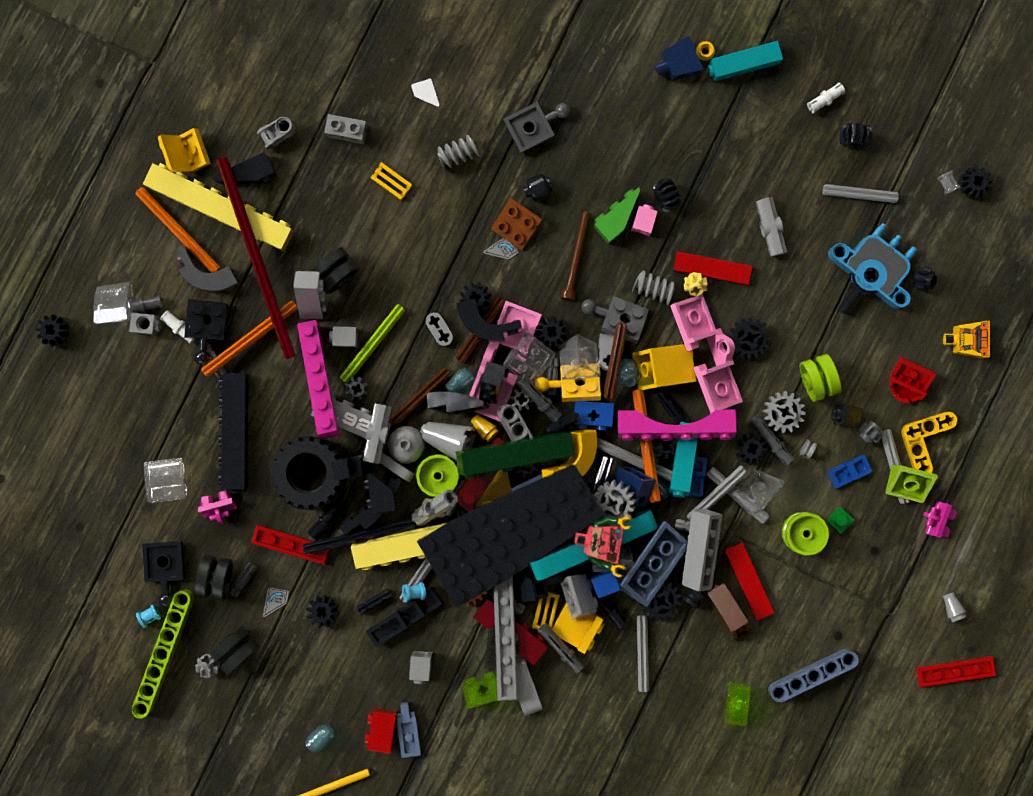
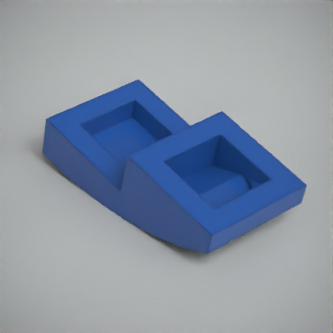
(849, 471)
(698, 476)

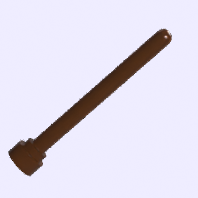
(569, 291)

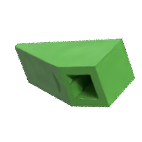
(614, 222)

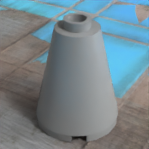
(448, 437)

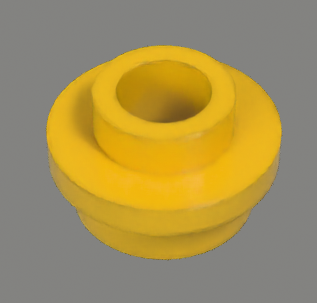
(705, 45)

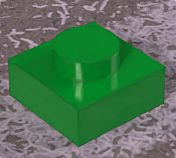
(839, 520)

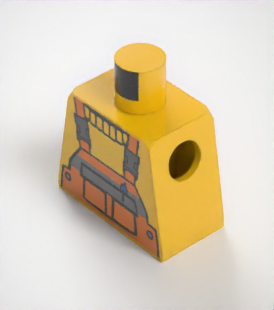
(970, 339)

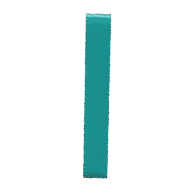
(572, 554)

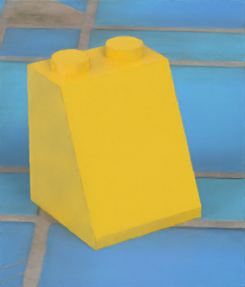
(665, 366)

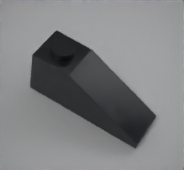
(251, 171)

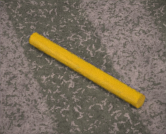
(337, 784)

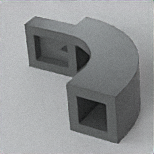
(212, 282)

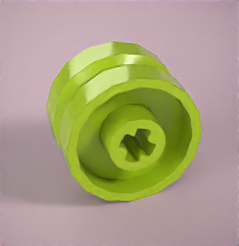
(820, 377)
(426, 475)
(815, 527)

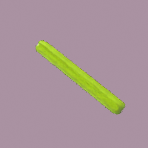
(372, 343)

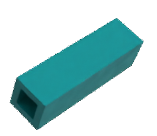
(745, 61)
(683, 466)

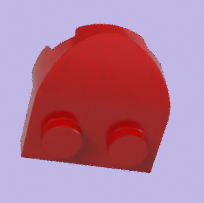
(910, 380)

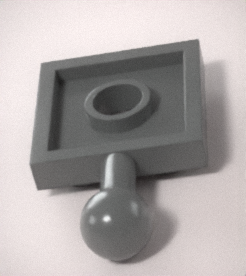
(535, 116)
(617, 309)

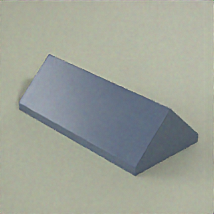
(654, 564)

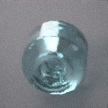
(628, 373)

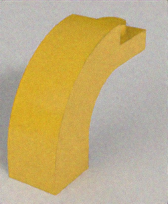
(584, 450)

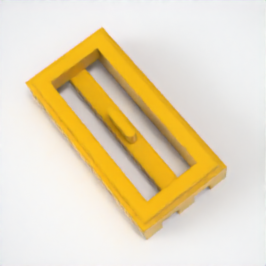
(394, 174)
(556, 596)

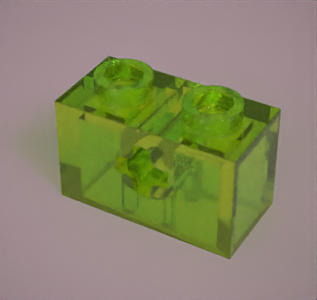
(472, 685)
(737, 703)

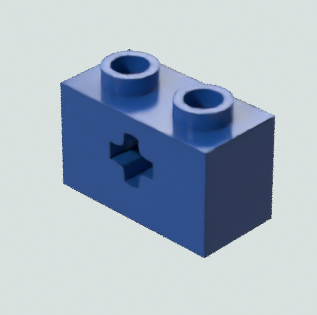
(603, 410)
(605, 583)

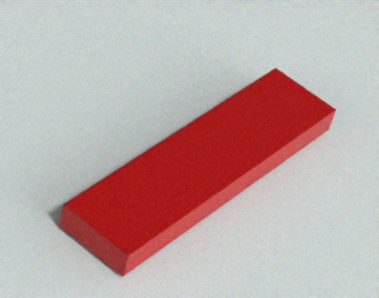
(712, 268)
(286, 544)
(749, 581)
(955, 671)

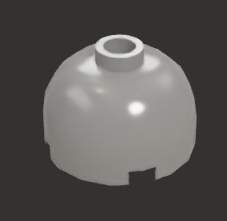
(405, 445)

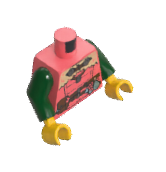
(603, 542)

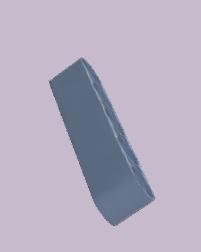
(822, 675)

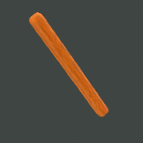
(177, 230)
(246, 341)
(646, 447)

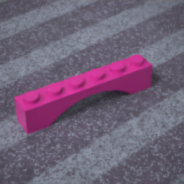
(317, 378)
(717, 425)

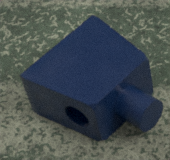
(680, 61)
(639, 483)

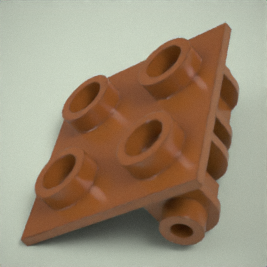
(516, 223)

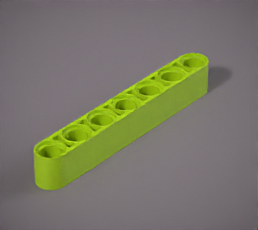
(156, 660)

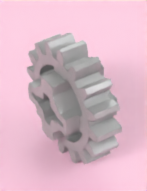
(778, 422)
(612, 493)

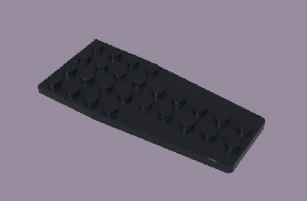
(509, 533)

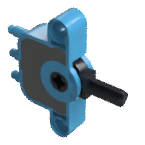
(884, 263)

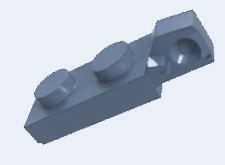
(408, 732)

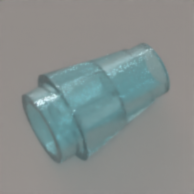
(460, 380)

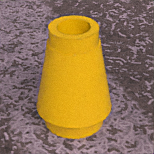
(485, 428)

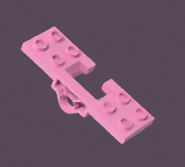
(529, 322)
(696, 324)

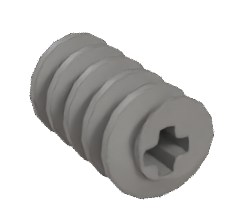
(457, 151)
(654, 286)

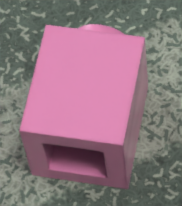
(644, 220)

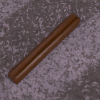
(472, 341)
(615, 361)
(420, 396)

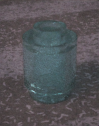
(319, 738)

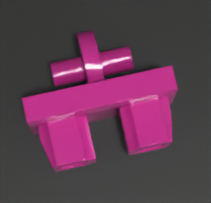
(219, 509)
(937, 519)

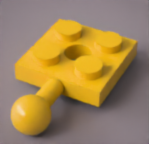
(570, 390)

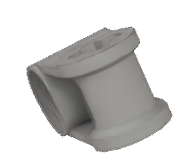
(275, 133)
(605, 348)

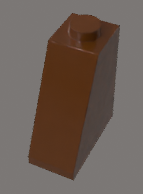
(729, 611)

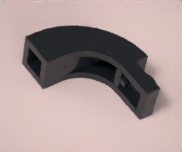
(477, 326)

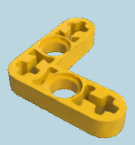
(918, 439)

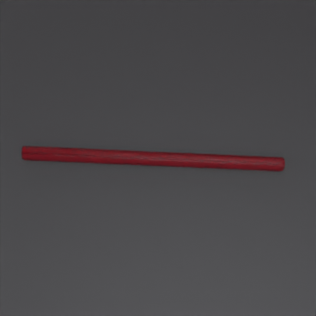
(256, 257)

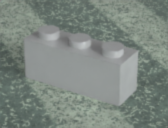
(310, 295)

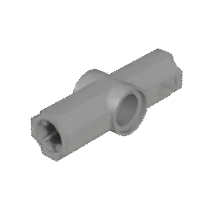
(771, 226)
(377, 433)
(434, 507)

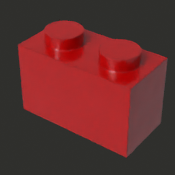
(381, 730)

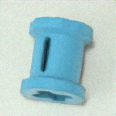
(413, 592)
(148, 616)

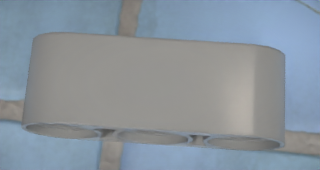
(510, 422)
(526, 689)

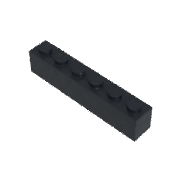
(234, 431)

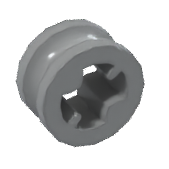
(808, 449)

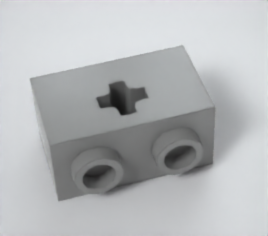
(346, 129)
(420, 666)

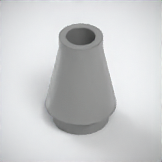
(954, 608)

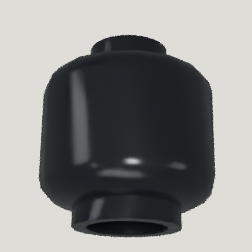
(538, 187)

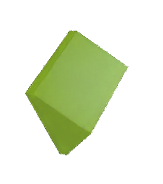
(910, 483)

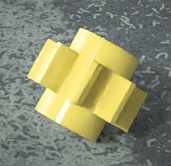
(695, 284)

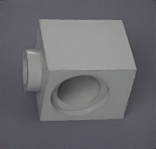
(137, 320)
(344, 337)

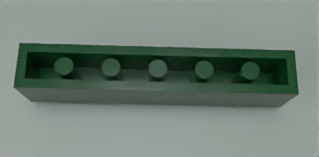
(514, 453)

